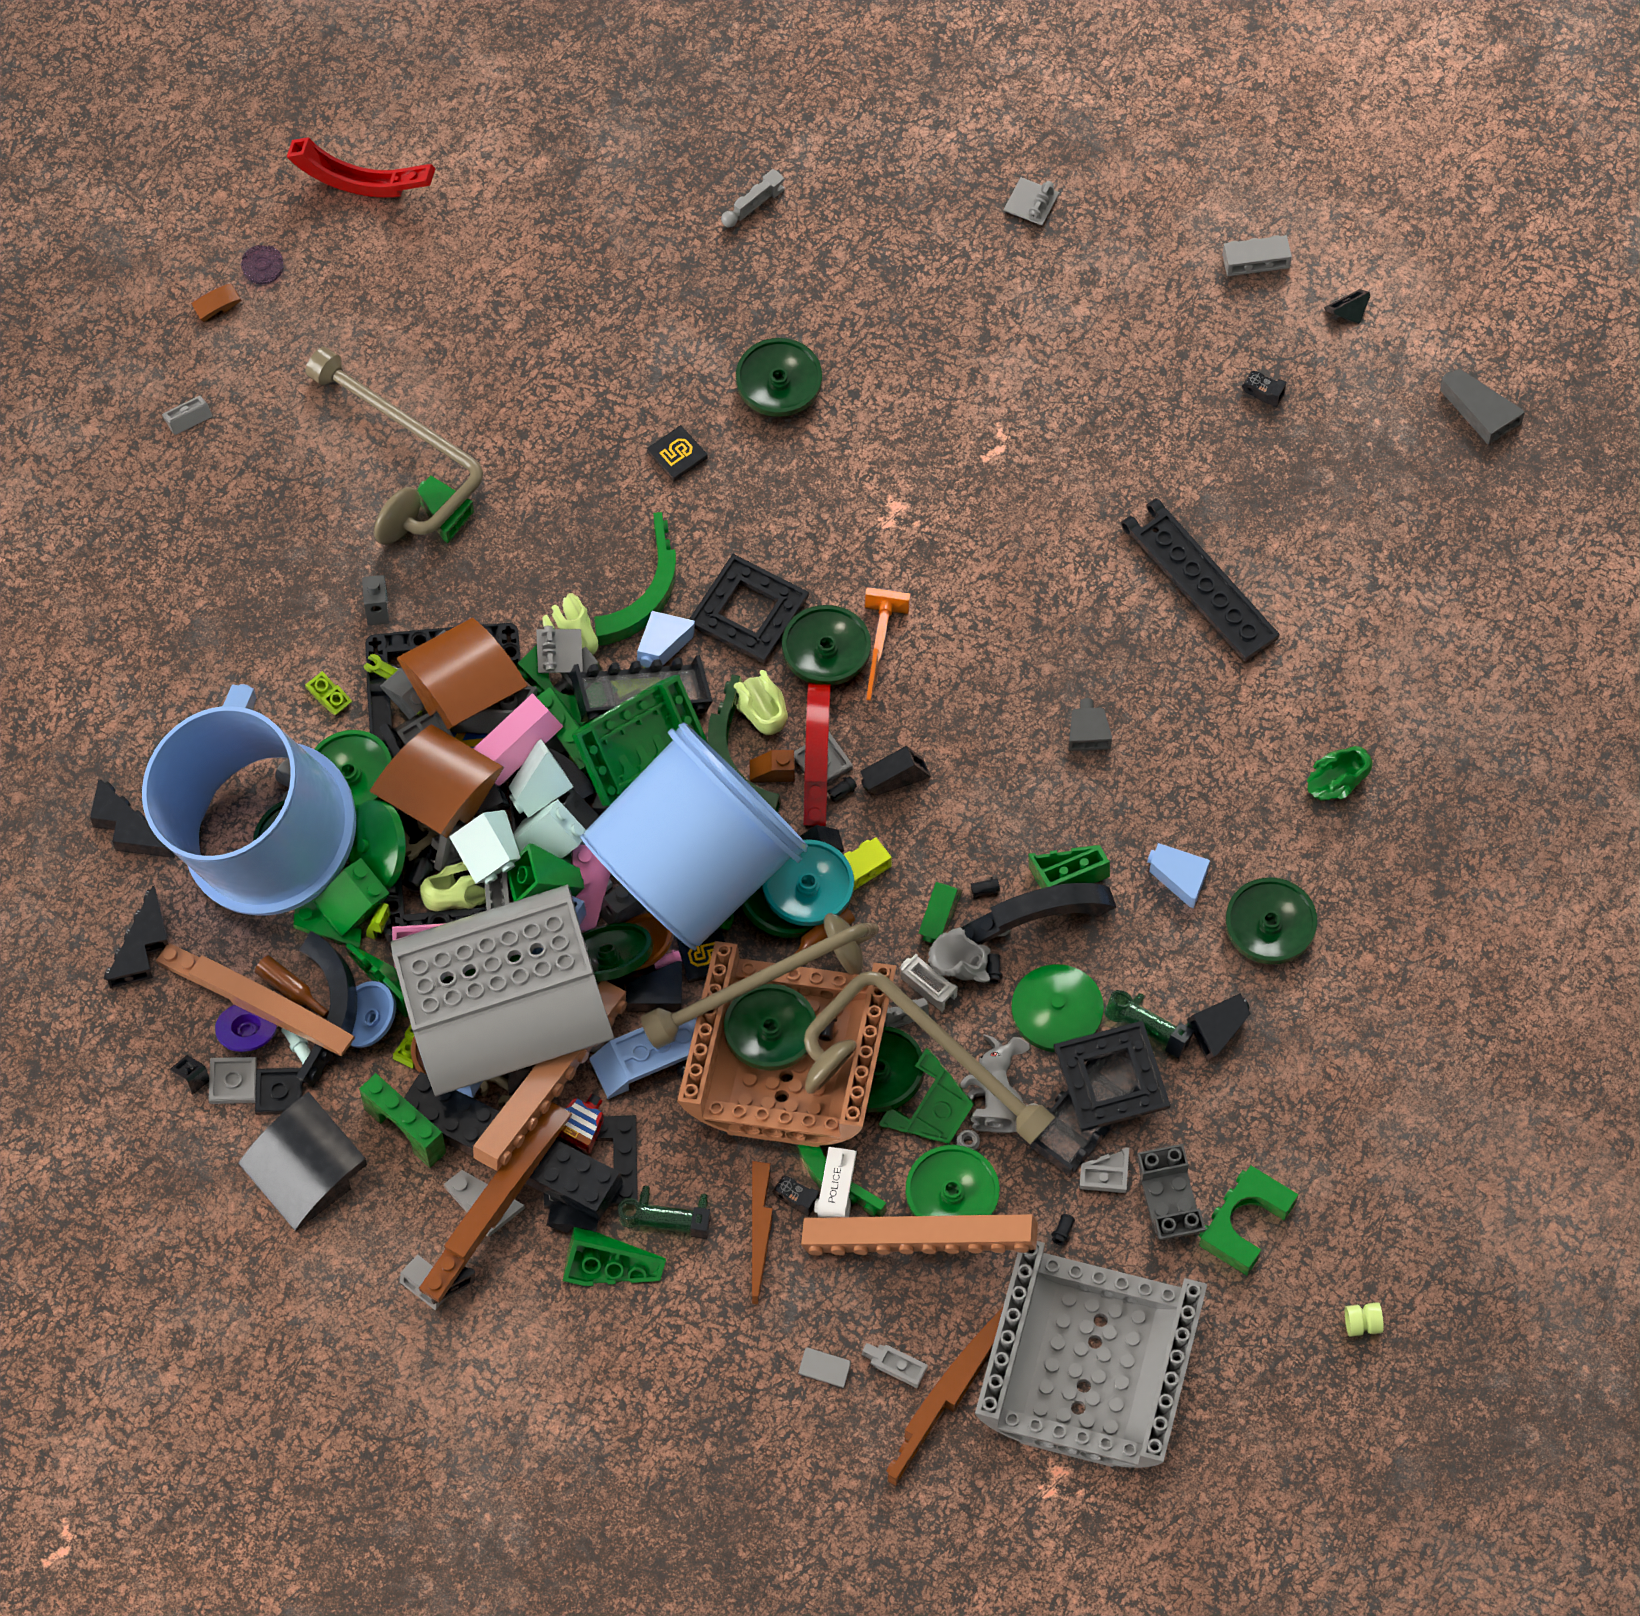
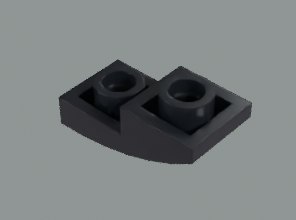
(566, 1218)

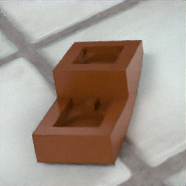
(218, 299)

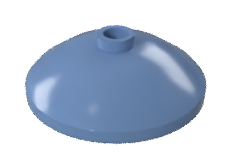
(374, 1013)

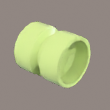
(1360, 1319)

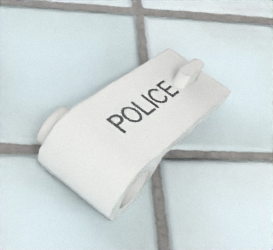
(836, 1184)

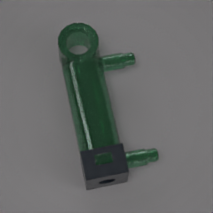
(1128, 1010)
(664, 1217)

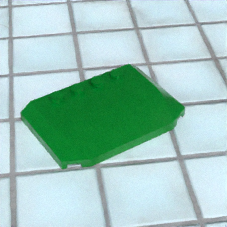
(632, 735)

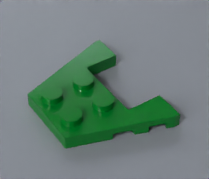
(310, 918)
(940, 1110)

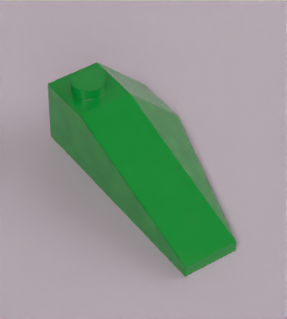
(379, 972)
(603, 1259)

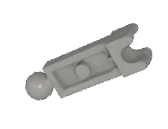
(758, 194)

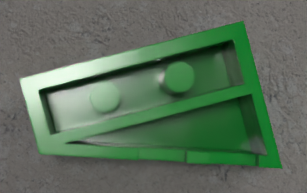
(1075, 866)

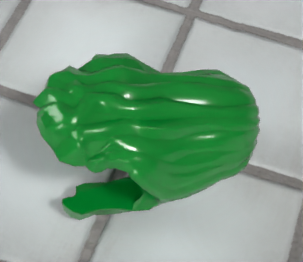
(1339, 773)

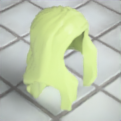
(576, 619)
(762, 703)
(445, 892)

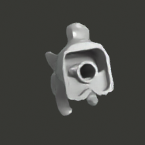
(996, 1115)

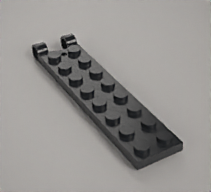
(1202, 581)

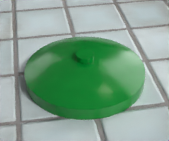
(359, 758)
(379, 841)
(1056, 1006)
(952, 1183)

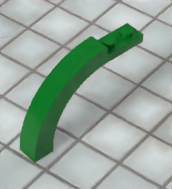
(634, 618)
(815, 1162)

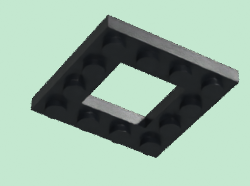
(739, 571)
(1130, 1038)
(624, 1137)

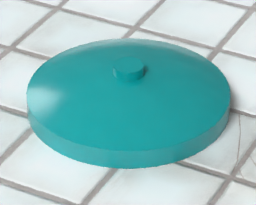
(811, 888)

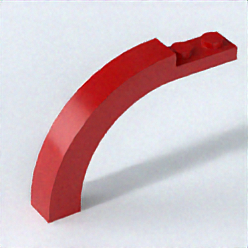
(356, 179)
(816, 754)

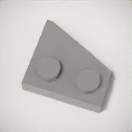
(1106, 1173)

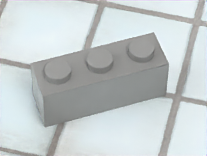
(1256, 255)

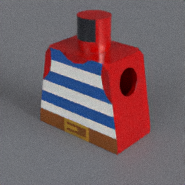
(584, 1123)

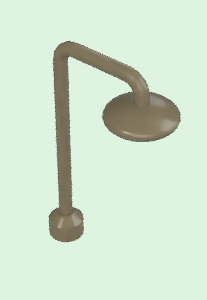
(403, 507)
(842, 938)
(1030, 1119)

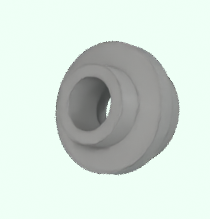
(968, 1134)

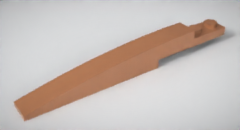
(255, 998)

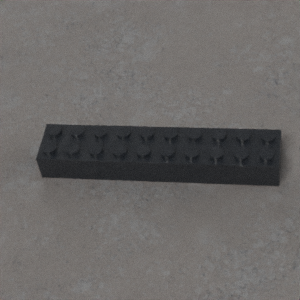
(561, 1172)

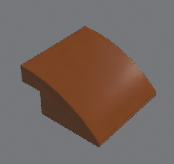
(461, 673)
(437, 780)

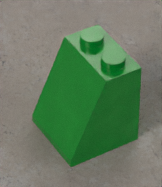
(540, 872)
(351, 897)

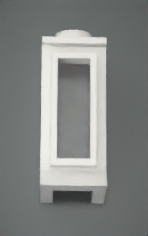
(927, 982)

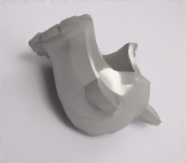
(959, 956)

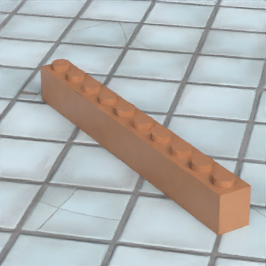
(536, 1093)
(920, 1233)

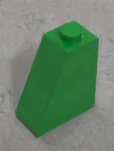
(433, 495)
(939, 911)

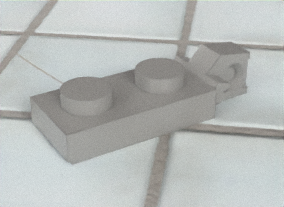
(896, 1363)

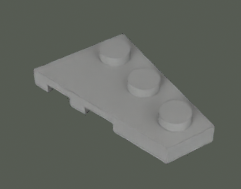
(467, 1189)

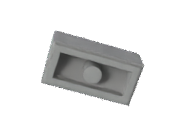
(187, 415)
(824, 1367)

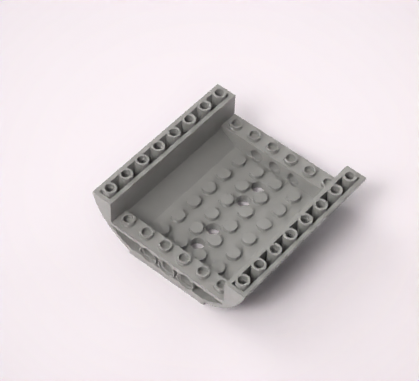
(507, 1010)
(1046, 1353)

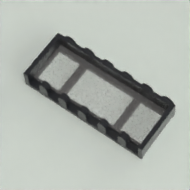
(603, 690)
(1062, 1140)

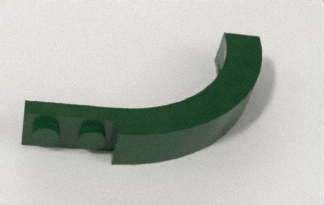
(719, 733)

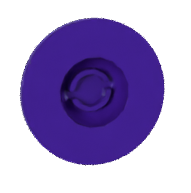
(243, 1030)

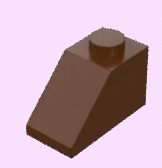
(773, 767)

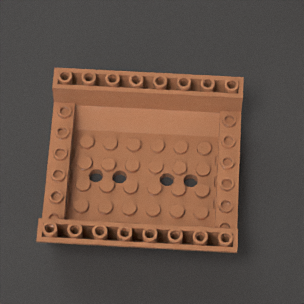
(743, 1098)

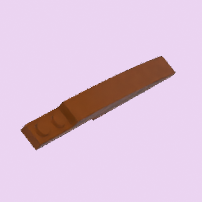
(494, 1202)
(945, 1394)

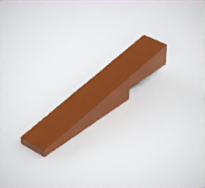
(761, 1224)

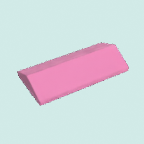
(517, 735)

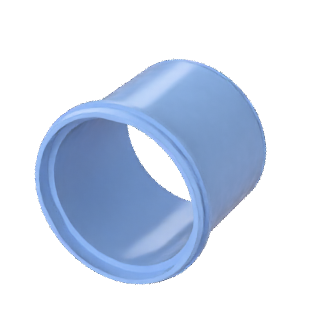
(691, 838)
(294, 855)

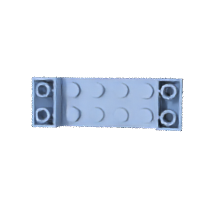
(635, 1057)

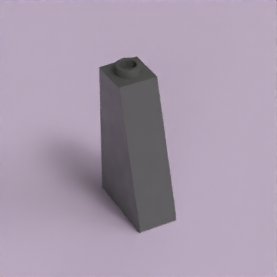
(1481, 406)

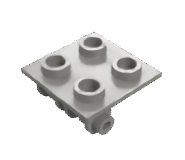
(1032, 200)
(558, 650)

